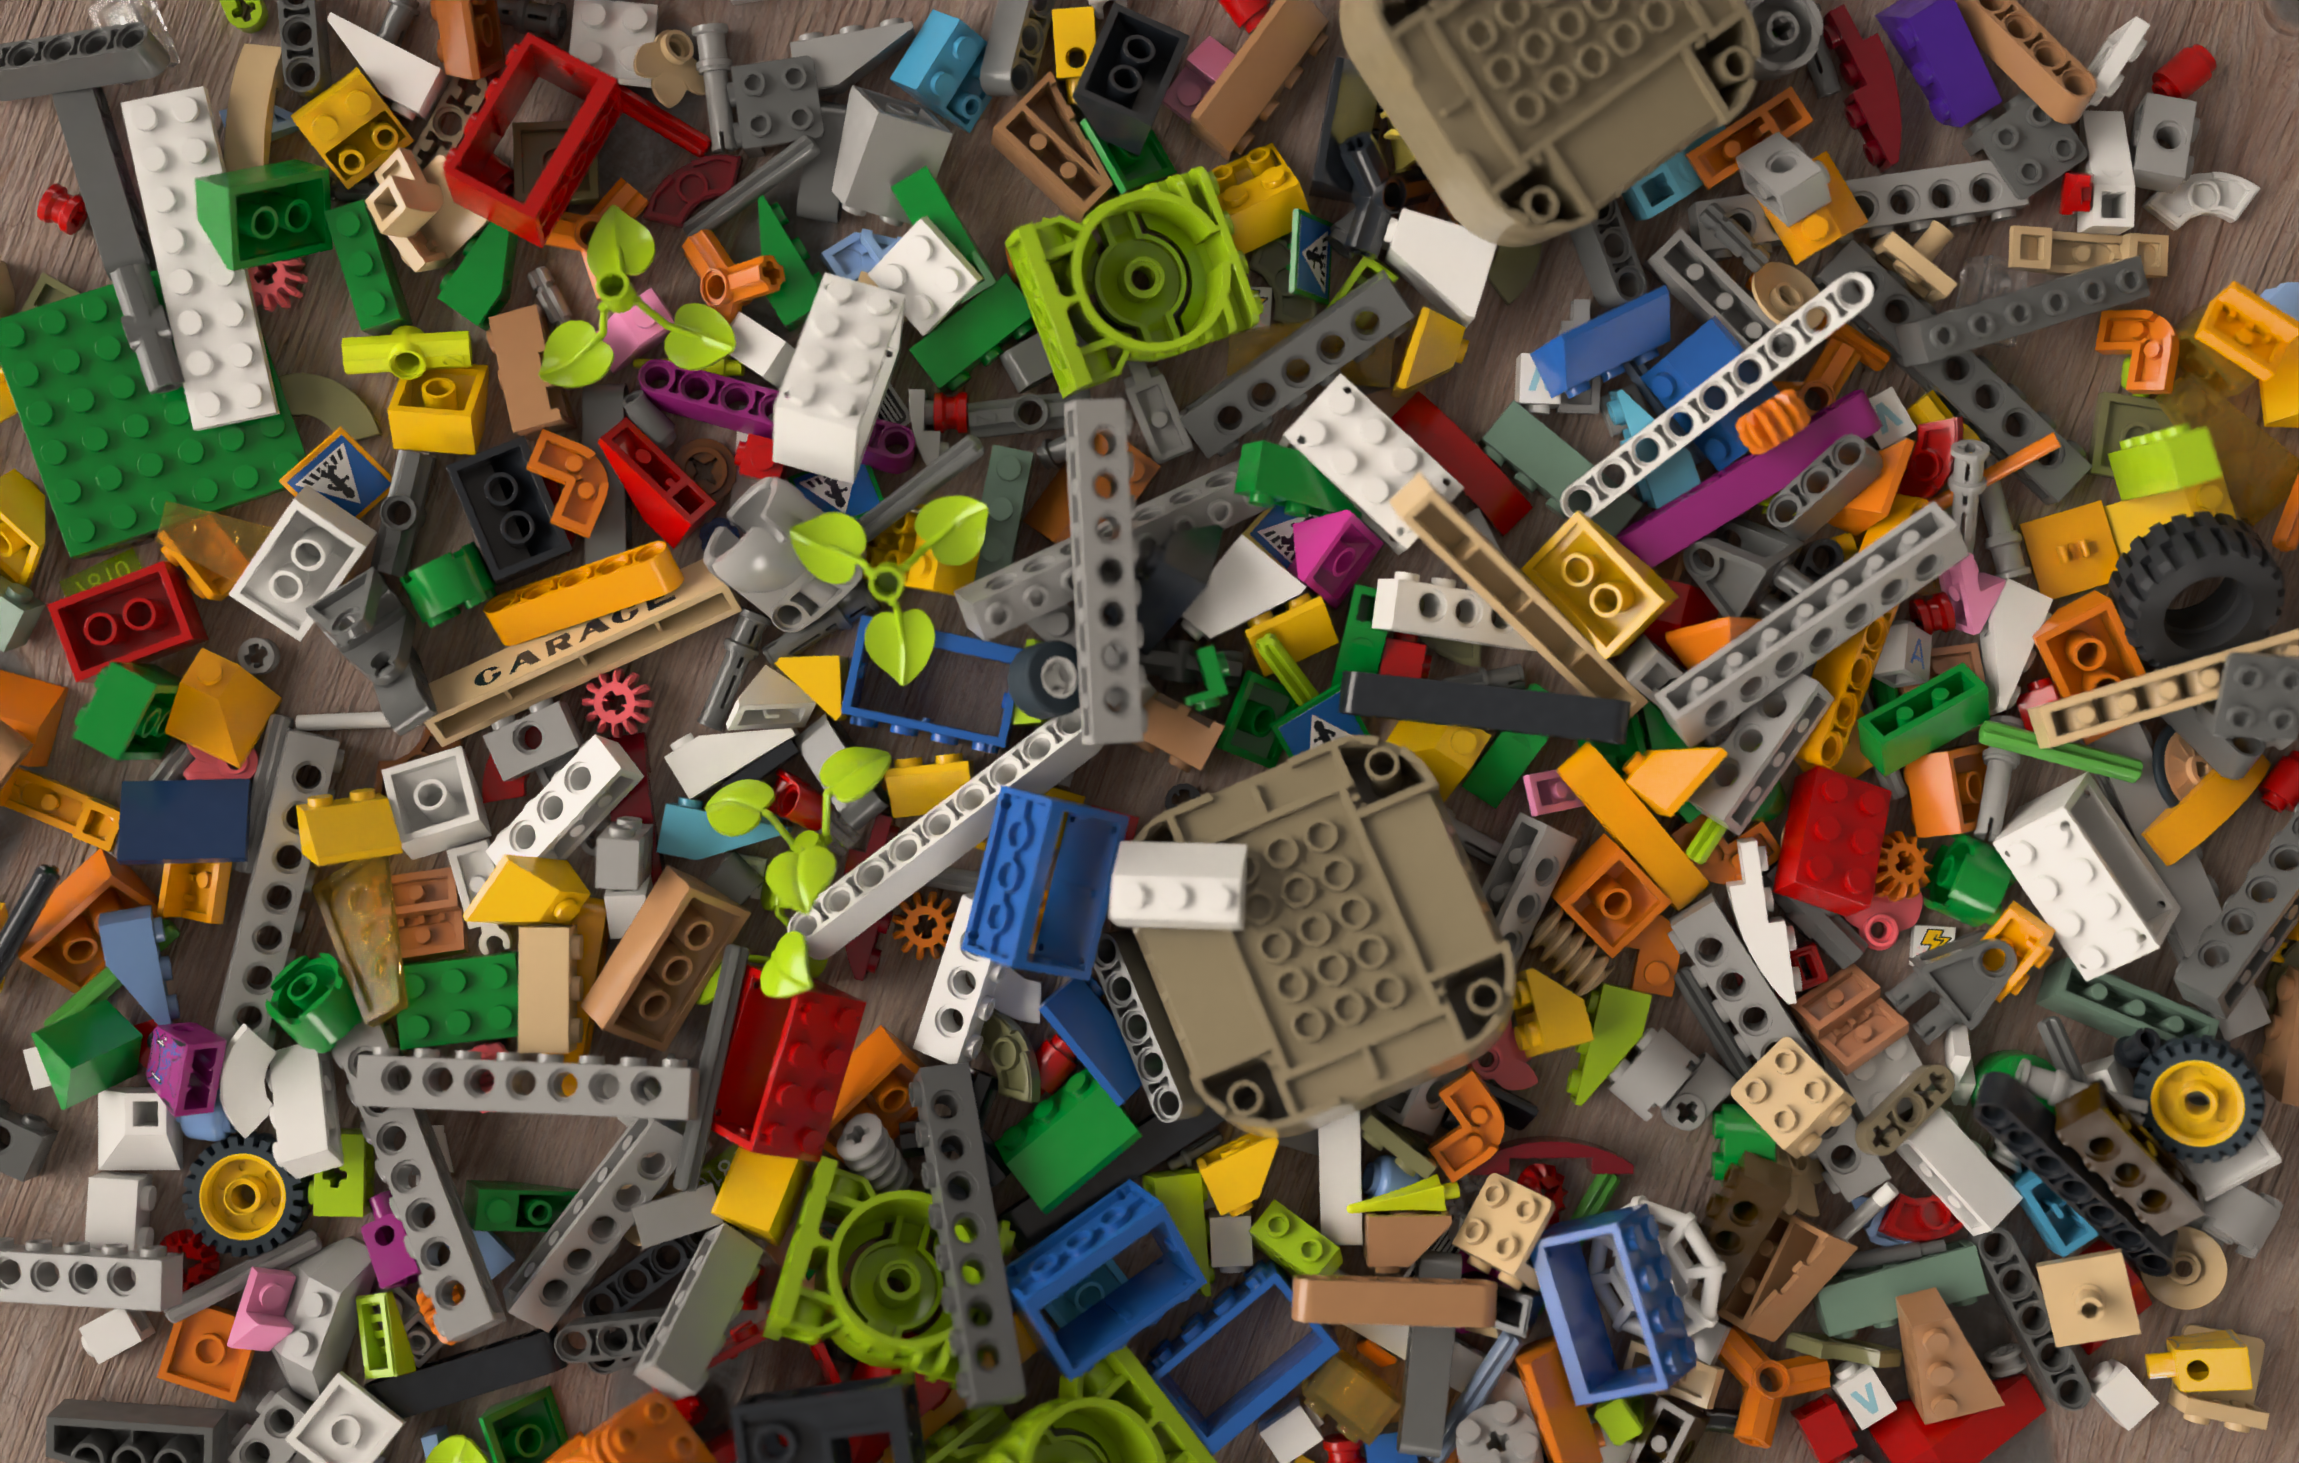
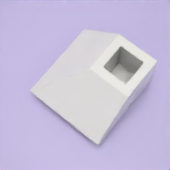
(137, 1131)

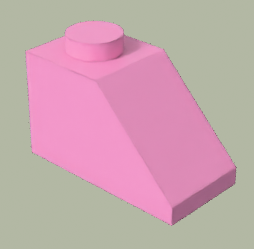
(635, 332)

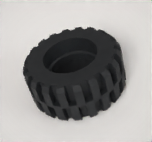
(2179, 556)

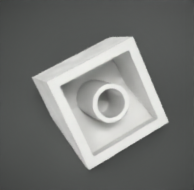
(436, 803)

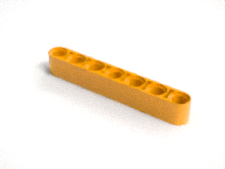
(1850, 666)

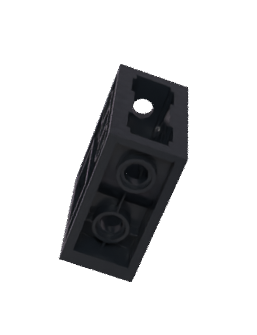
(824, 1416)

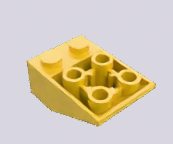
(927, 574)

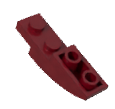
(1876, 102)
(862, 949)

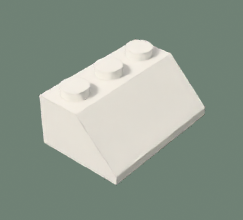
(1179, 885)

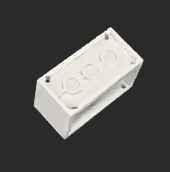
(838, 378)
(1365, 458)
(2087, 877)

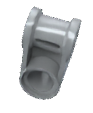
(1701, 1093)

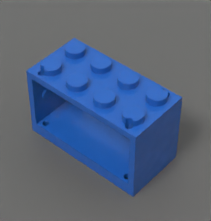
(910, 726)
(1016, 876)
(1082, 1248)
(1578, 1318)
(1266, 1387)

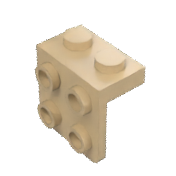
(444, 233)
(1792, 1098)
(1504, 1230)
(2232, 1407)

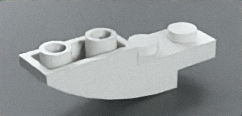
(1764, 937)

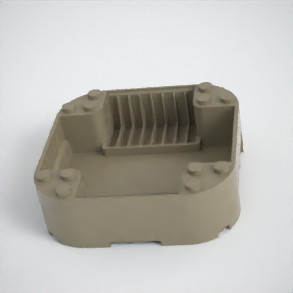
(1549, 105)
(1357, 949)

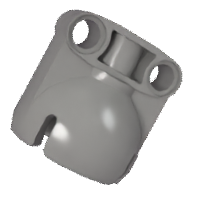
(764, 560)

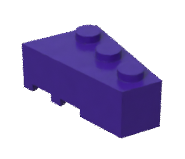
(1941, 58)

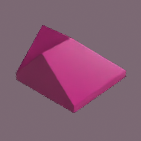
(1332, 554)

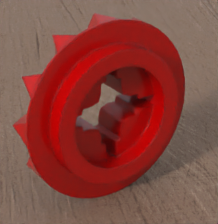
(1544, 1176)
(194, 1248)

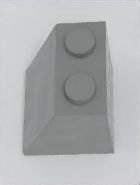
(881, 146)

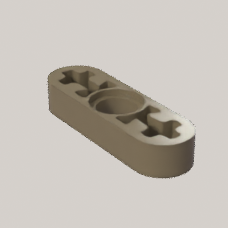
(454, 91)
(1923, 1107)

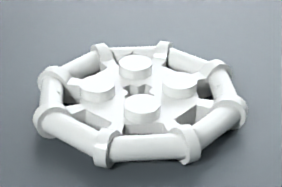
(1683, 1276)

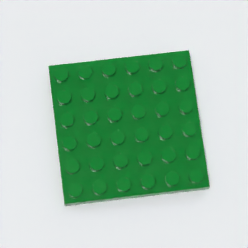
(114, 447)

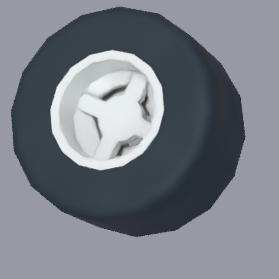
(1045, 680)

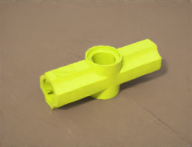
(407, 352)

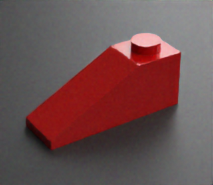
(657, 486)

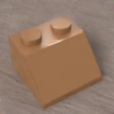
(1400, 1237)

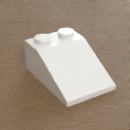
(302, 561)

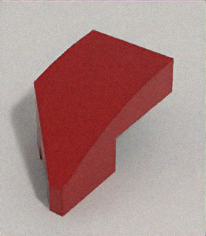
(2076, 192)

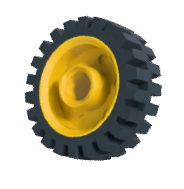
(2222, 1075)
(217, 1200)

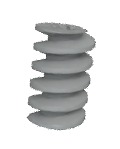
(873, 1154)

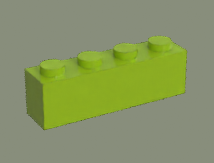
(2164, 461)

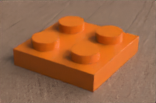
(200, 1355)

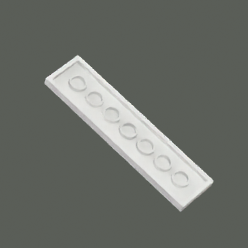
(206, 303)

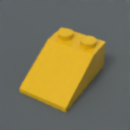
(2136, 515)
(1599, 585)

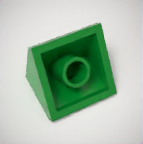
(1126, 169)
(1248, 722)
(88, 1052)
(524, 1428)

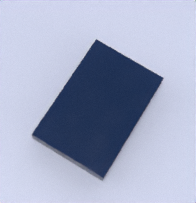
(184, 821)

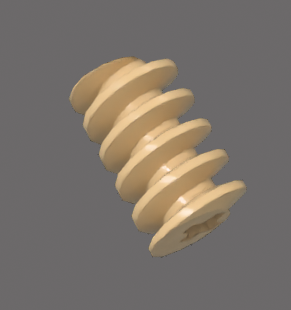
(1569, 952)

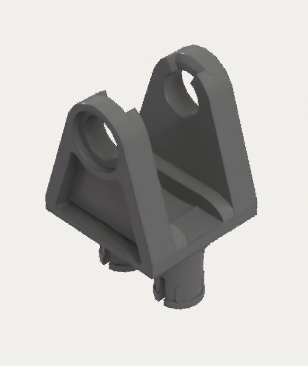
(1747, 576)
(367, 626)
(1959, 980)

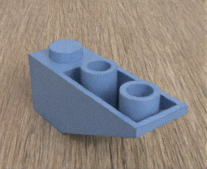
(133, 955)

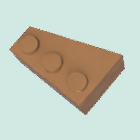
(1052, 151)
(519, 344)
(1179, 732)
(2280, 1054)
(1784, 1276)
(1939, 1362)

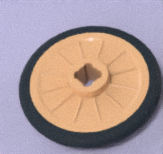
(2176, 766)

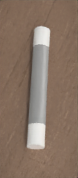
(1866, 1211)

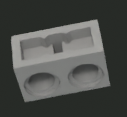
(1649, 667)
(270, 1429)

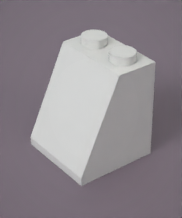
(1439, 262)
(1239, 589)

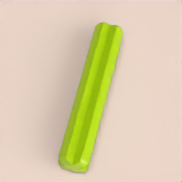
(1285, 669)

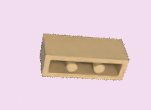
(549, 989)

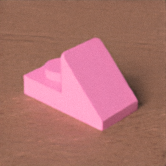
(1197, 77)
(1971, 594)
(1548, 793)
(261, 1312)

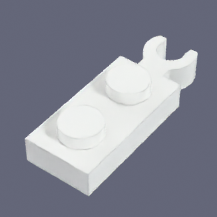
(471, 870)

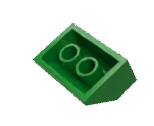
(265, 212)
(1067, 1140)

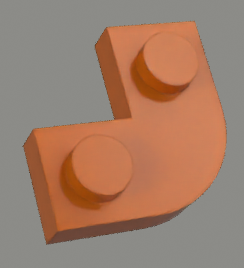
(2149, 340)
(580, 473)
(1724, 862)
(1655, 959)
(1479, 1127)

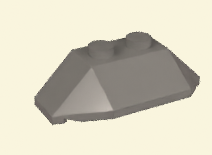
(323, 1314)

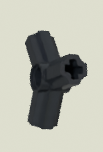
(1377, 193)
(985, 1091)

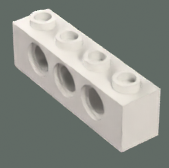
(1399, 611)
(570, 804)
(938, 1031)

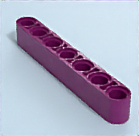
(754, 418)
(1746, 482)

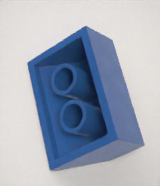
(1605, 345)
(1691, 365)
(1093, 1035)

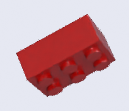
(128, 620)
(1832, 841)

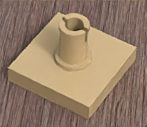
(1915, 262)
(2088, 1298)

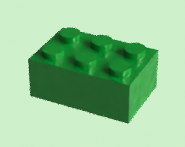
(129, 711)
(460, 1000)

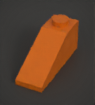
(1716, 157)

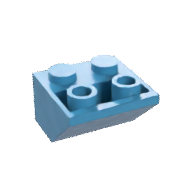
(945, 70)
(2051, 1216)

